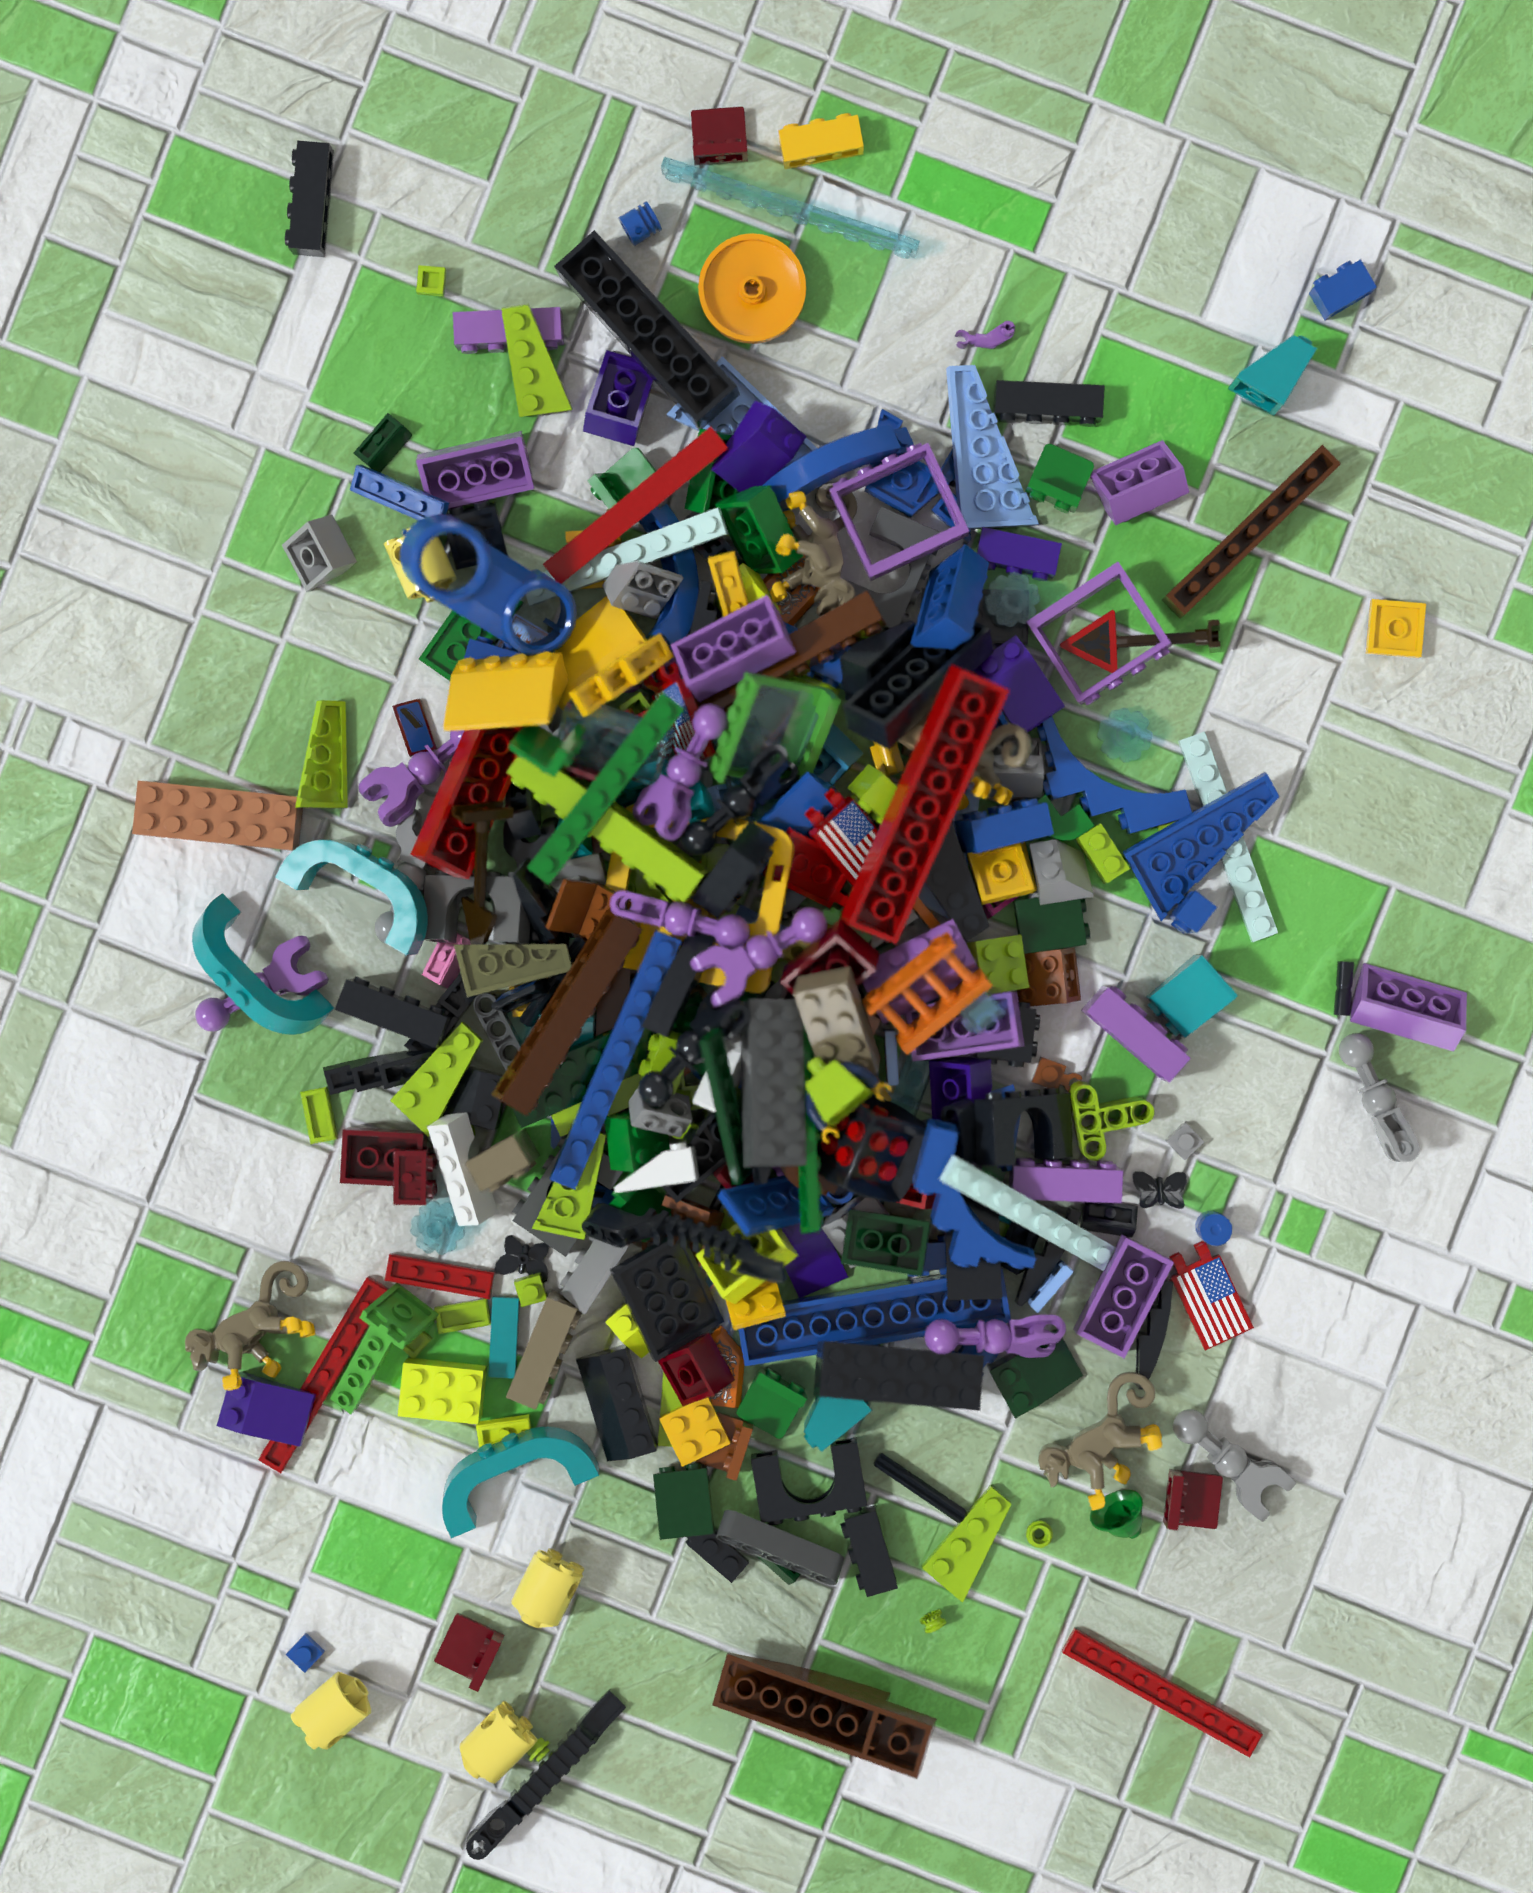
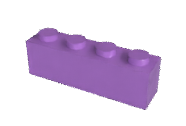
(486, 329)

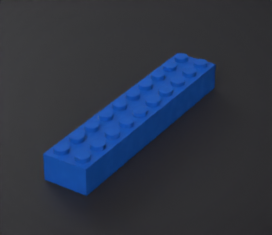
(865, 1317)

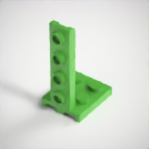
(393, 1319)

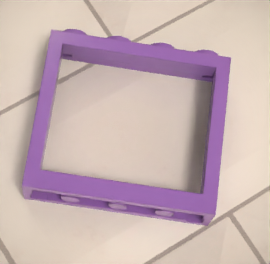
(890, 465)
(1077, 597)

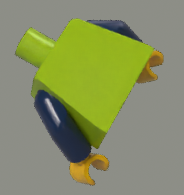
(837, 1092)

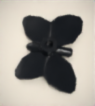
(1161, 1193)
(523, 1257)

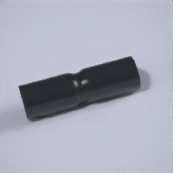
(1343, 993)

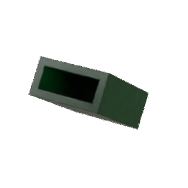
(1051, 924)
(683, 1502)

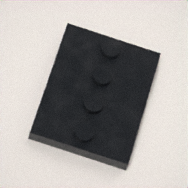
(666, 1297)

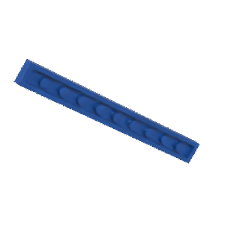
(614, 1060)

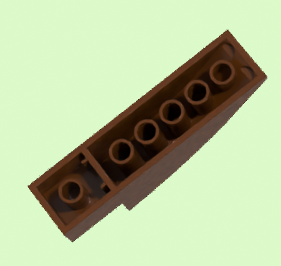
(826, 1711)

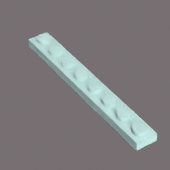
(644, 549)
(1237, 860)
(1027, 1213)

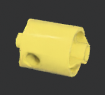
(434, 566)
(546, 1589)
(332, 1710)
(497, 1744)

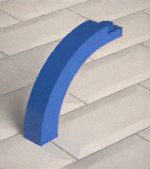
(838, 458)
(679, 611)

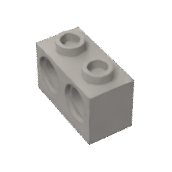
(668, 1118)

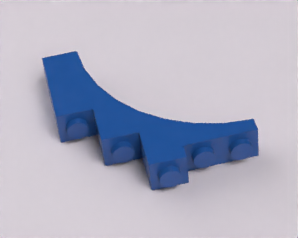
(1070, 777)
(950, 1211)

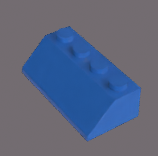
(951, 601)
(791, 807)

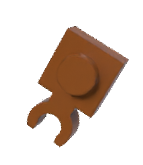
(1051, 1074)

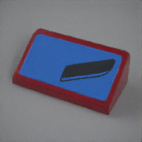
(414, 726)

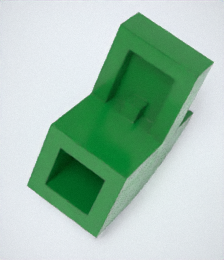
(1069, 825)

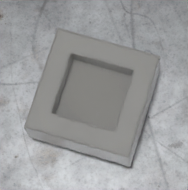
(1184, 1141)

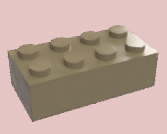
(836, 1018)
(503, 1161)
(543, 1350)

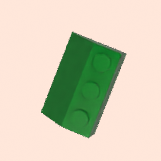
(706, 486)
(756, 528)

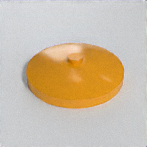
(752, 288)

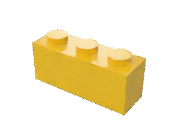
(820, 141)

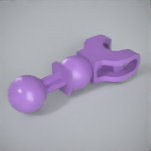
(404, 783)
(670, 795)
(681, 918)
(759, 953)
(279, 977)
(996, 1336)

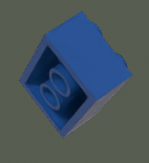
(1003, 825)

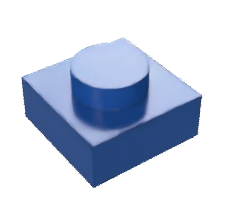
(305, 1652)

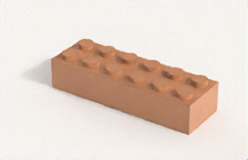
(217, 815)

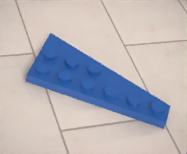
(1189, 848)

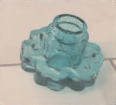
(1012, 599)
(1124, 735)
(436, 1228)

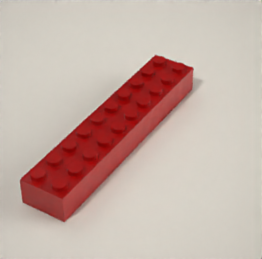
(924, 804)

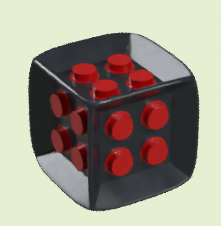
(873, 1150)

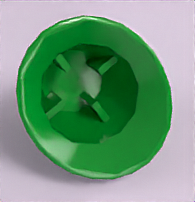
(1120, 1514)

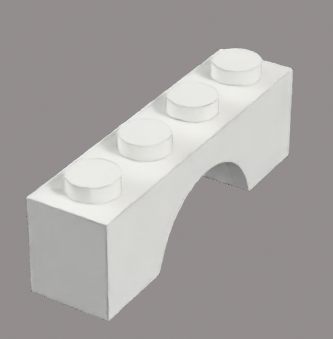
(451, 1142)

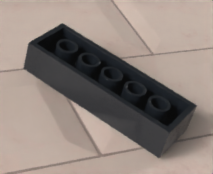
(909, 686)
(898, 1375)

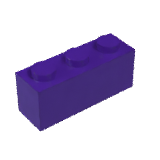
(1019, 553)

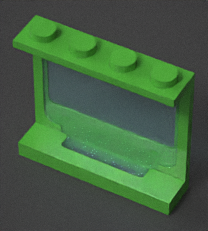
(774, 713)

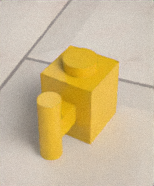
(886, 760)

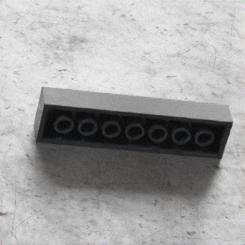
(647, 330)

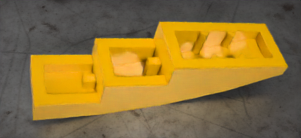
(621, 674)

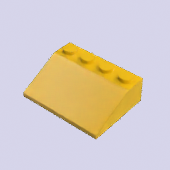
(596, 642)
(505, 691)

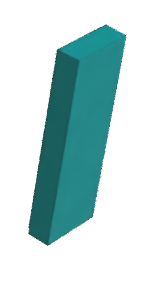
(504, 1337)

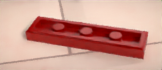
(439, 1276)

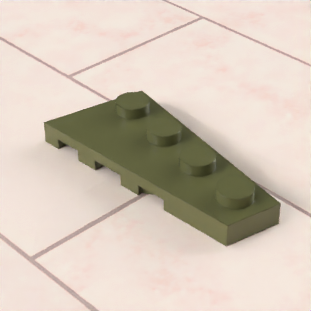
(506, 965)

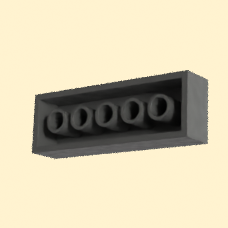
(773, 1085)

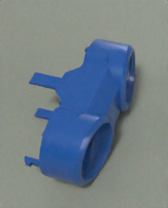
(494, 588)

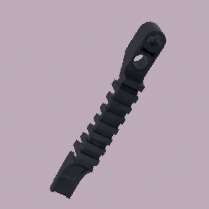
(621, 1228)
(540, 1782)

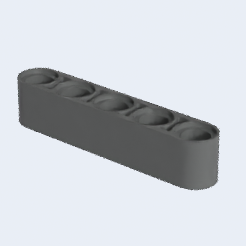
(488, 1019)
(780, 1547)

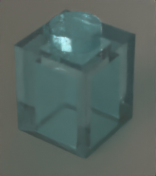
(982, 1013)

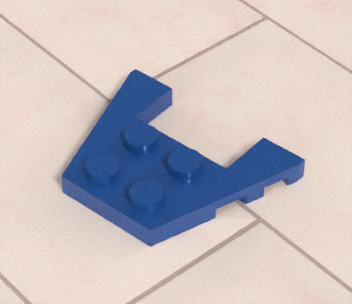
(911, 486)

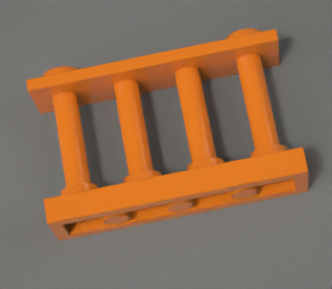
(934, 1016)

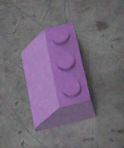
(1140, 482)

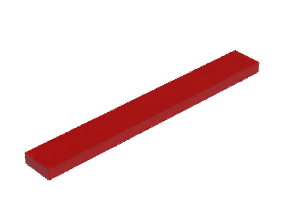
(635, 505)
(329, 1365)
(1162, 1692)

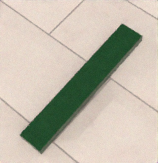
(725, 1103)

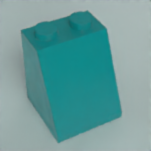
(1274, 375)
(1190, 996)
(831, 1419)

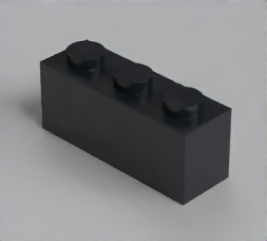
(869, 1551)

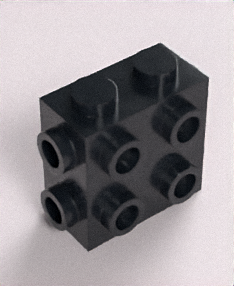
(1019, 1055)

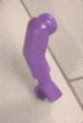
(990, 340)

